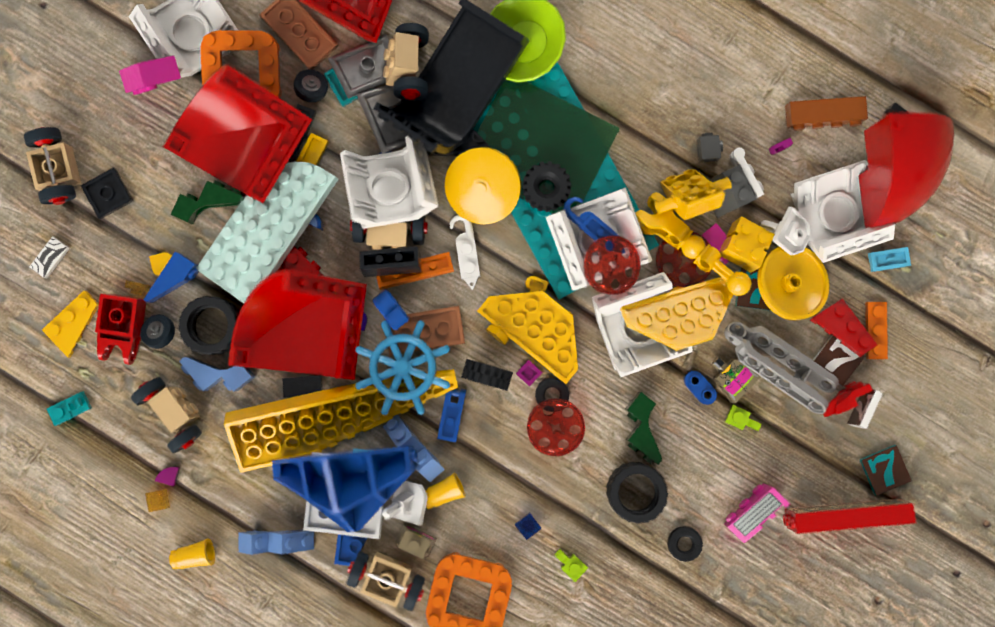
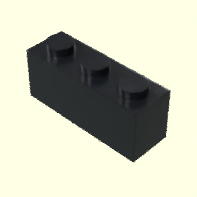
(390, 261)

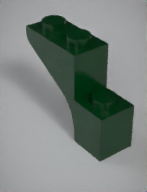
(212, 196)
(641, 436)

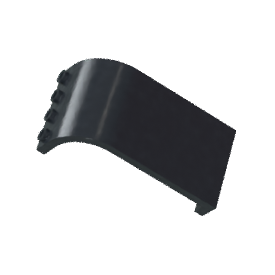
(460, 80)

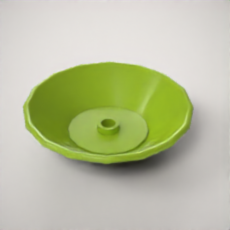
(546, 34)

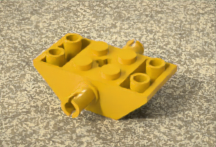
(691, 194)

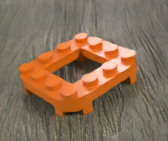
(243, 40)
(474, 569)

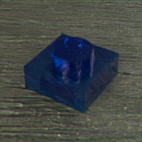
(528, 526)

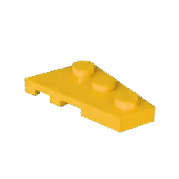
(70, 323)

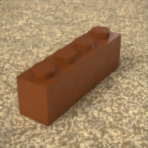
(826, 112)

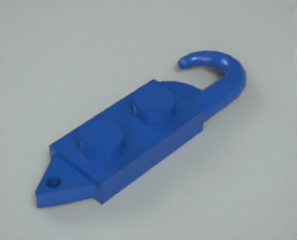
(590, 223)

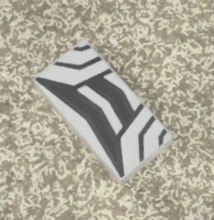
(49, 257)

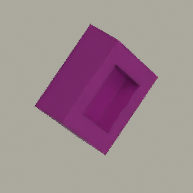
(528, 373)

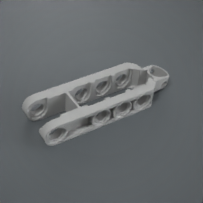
(804, 371)

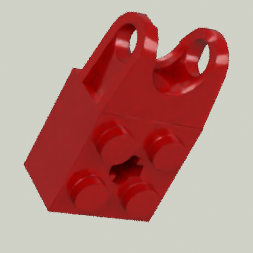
(119, 330)

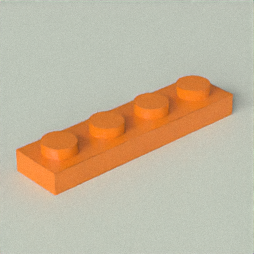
(430, 266)

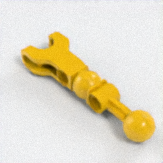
(679, 235)

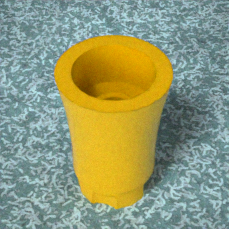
(445, 491)
(193, 555)

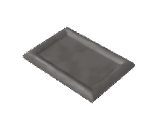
(361, 67)
(384, 132)

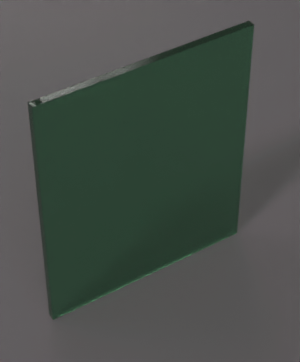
(541, 127)

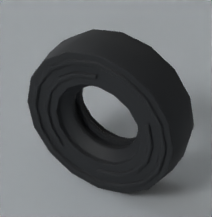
(548, 383)
(696, 547)

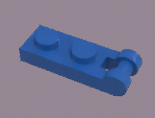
(451, 416)

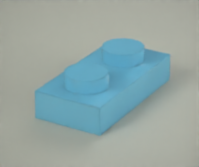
(889, 259)

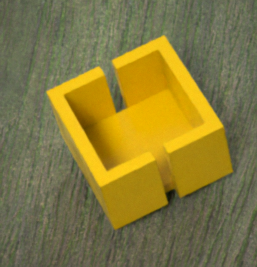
(748, 245)

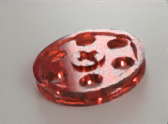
(675, 260)
(608, 273)
(555, 418)

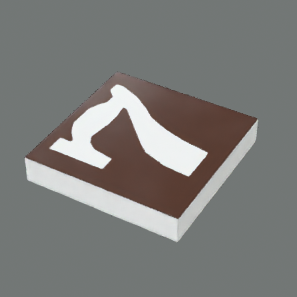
(838, 359)
(864, 411)

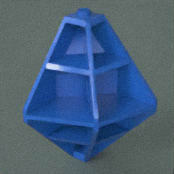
(348, 484)

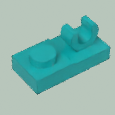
(69, 408)

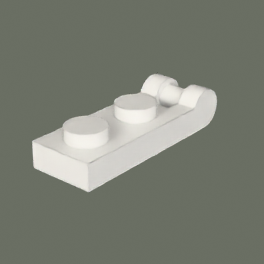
(737, 158)

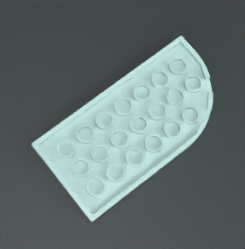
(264, 233)

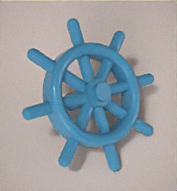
(402, 367)

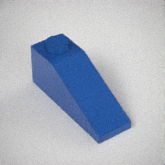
(175, 274)

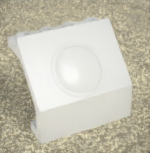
(179, 29)
(389, 185)
(836, 213)
(573, 243)
(626, 347)

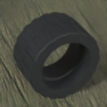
(188, 321)
(653, 509)

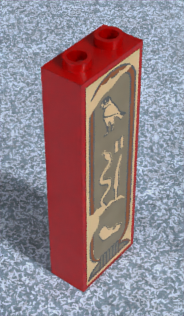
(849, 516)

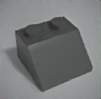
(740, 193)

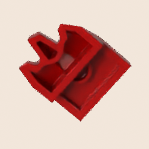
(846, 398)

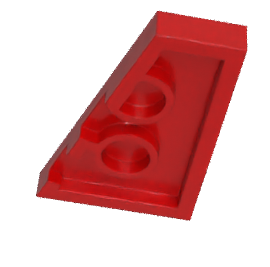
(846, 327)

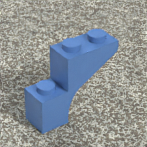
(207, 376)
(403, 436)
(275, 541)

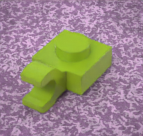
(740, 418)
(571, 566)

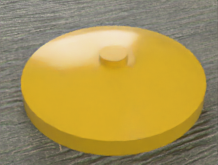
(482, 185)
(793, 284)

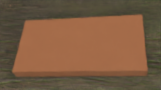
(299, 31)
(440, 328)

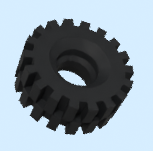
(550, 172)
(487, 375)

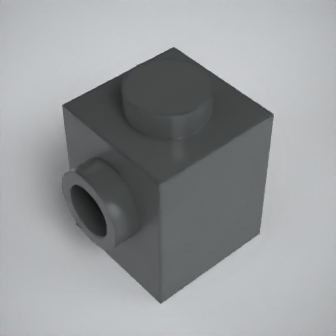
(709, 148)

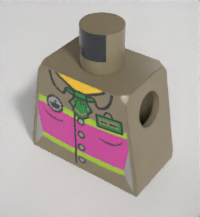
(733, 378)
(415, 541)

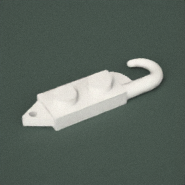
(467, 252)

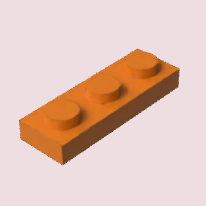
(877, 327)

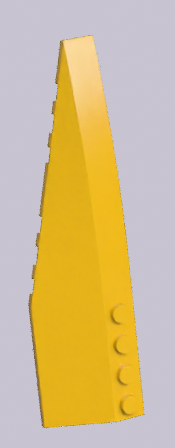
(315, 420)

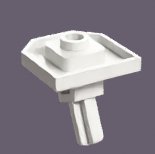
(791, 233)
(408, 503)

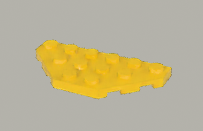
(681, 316)
(538, 327)

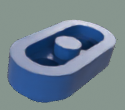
(700, 387)

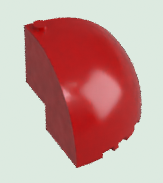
(905, 164)

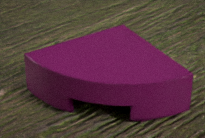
(780, 146)
(168, 476)

